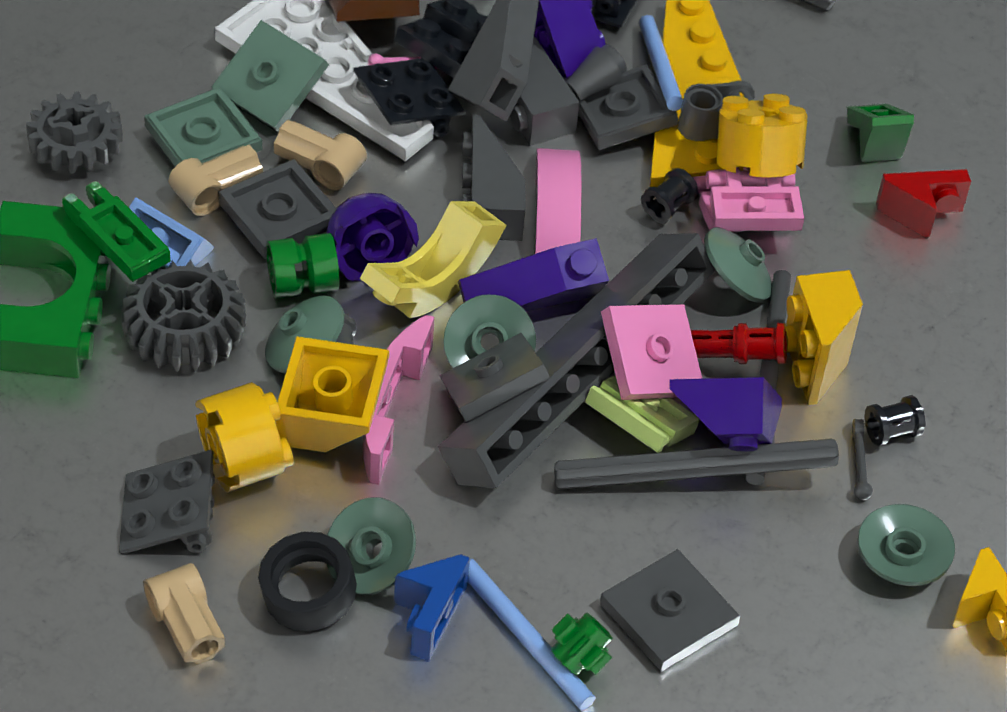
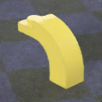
(432, 273)

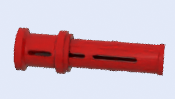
(742, 343)

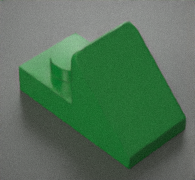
(882, 131)

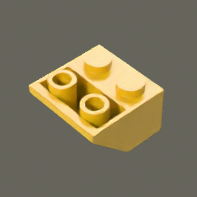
(821, 329)

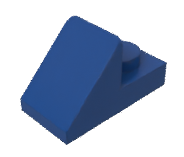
(432, 596)

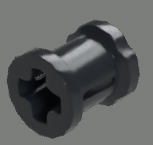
(669, 195)
(894, 420)

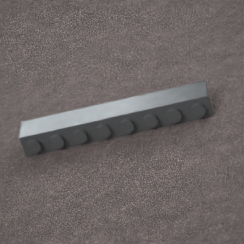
(576, 359)

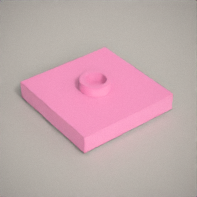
(649, 349)

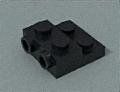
(442, 34)

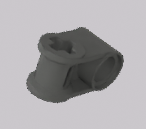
(702, 105)

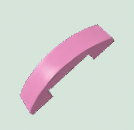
(557, 198)
(408, 359)

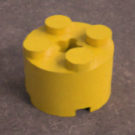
(761, 135)
(243, 435)

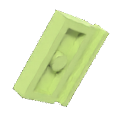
(649, 420)

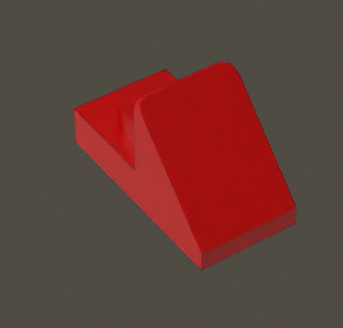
(918, 196)

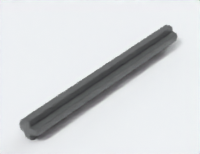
(695, 464)

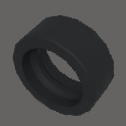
(300, 549)

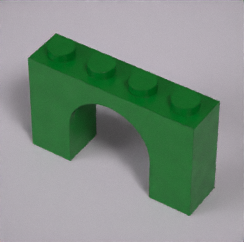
(56, 334)

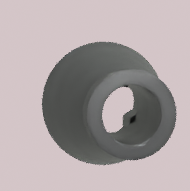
(598, 71)

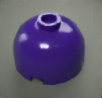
(371, 231)

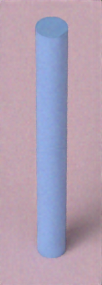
(661, 63)
(528, 636)

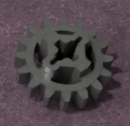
(74, 132)

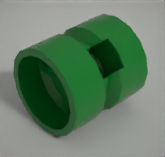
(318, 264)

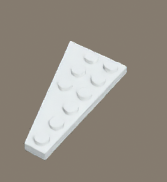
(338, 88)

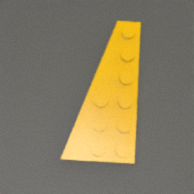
(696, 57)

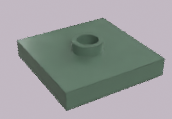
(271, 75)
(201, 128)

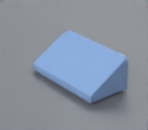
(180, 240)

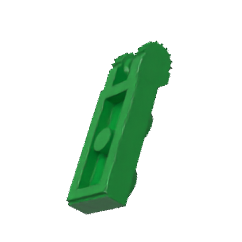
(117, 232)

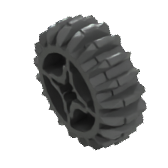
(184, 329)

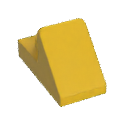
(985, 596)

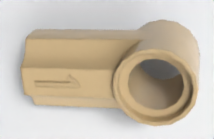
(329, 159)
(199, 182)
(182, 604)

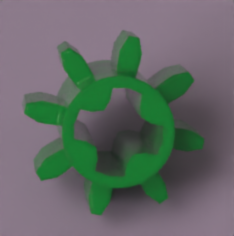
(581, 643)

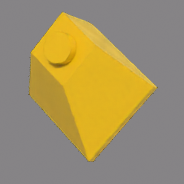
(329, 393)

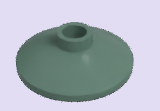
(739, 264)
(481, 317)
(313, 318)
(361, 529)
(911, 531)

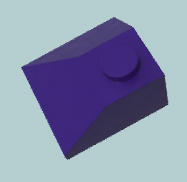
(734, 409)

